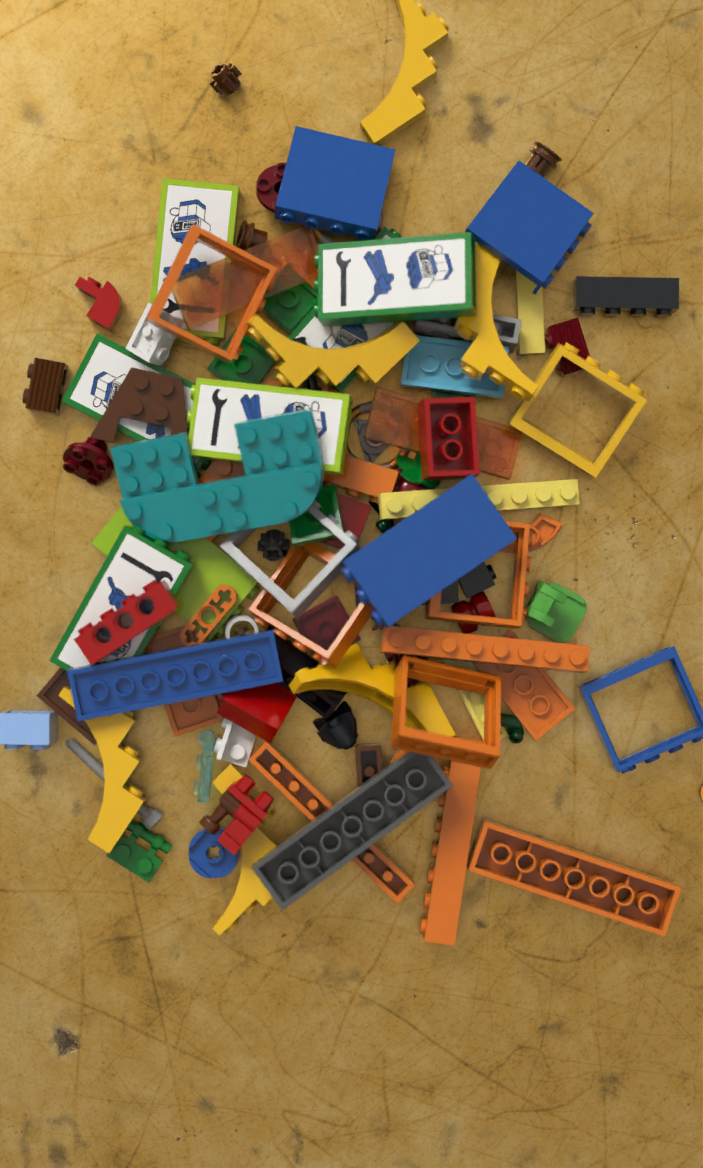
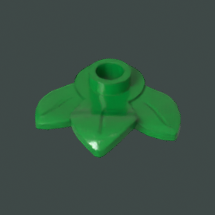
(412, 471)

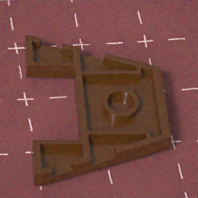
(147, 399)

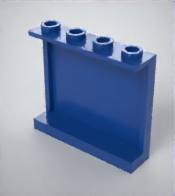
(334, 184)
(530, 224)

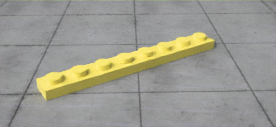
(503, 496)

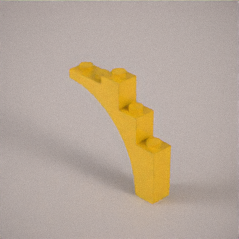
(402, 105)
(486, 351)
(370, 358)
(377, 685)
(119, 762)
(257, 845)

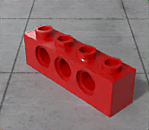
(164, 604)

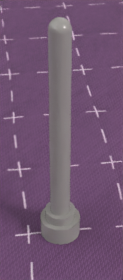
(148, 816)

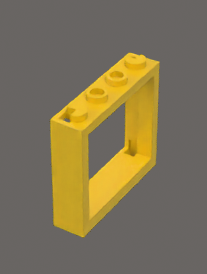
(611, 378)

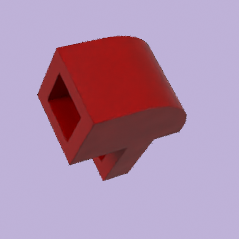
(107, 304)

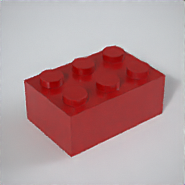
(448, 438)

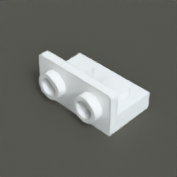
(150, 341)
(235, 745)

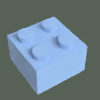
(28, 728)

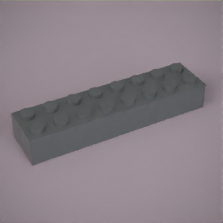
(350, 826)

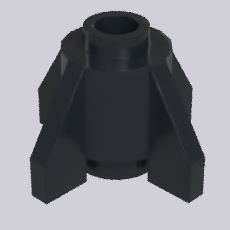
(339, 728)

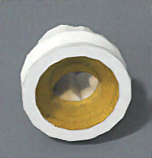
(240, 620)

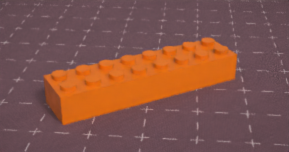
(573, 877)

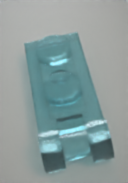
(205, 765)

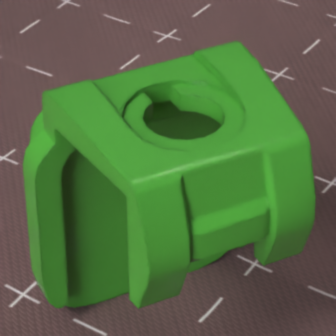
(555, 611)

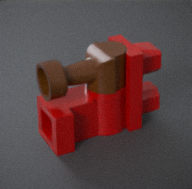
(243, 808)

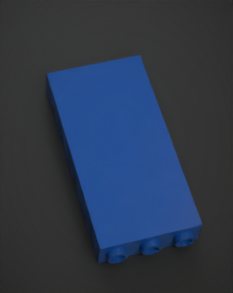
(427, 552)

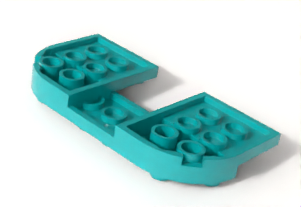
(279, 485)

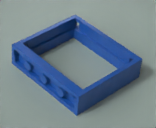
(652, 752)

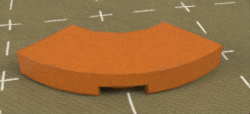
(543, 531)

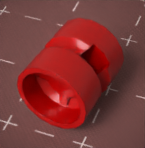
(478, 605)

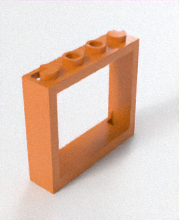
(255, 305)
(282, 577)
(519, 588)
(440, 745)

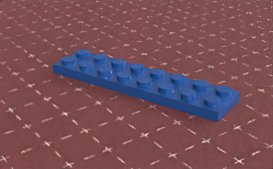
(175, 675)

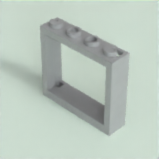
(317, 585)

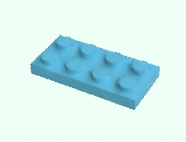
(435, 366)

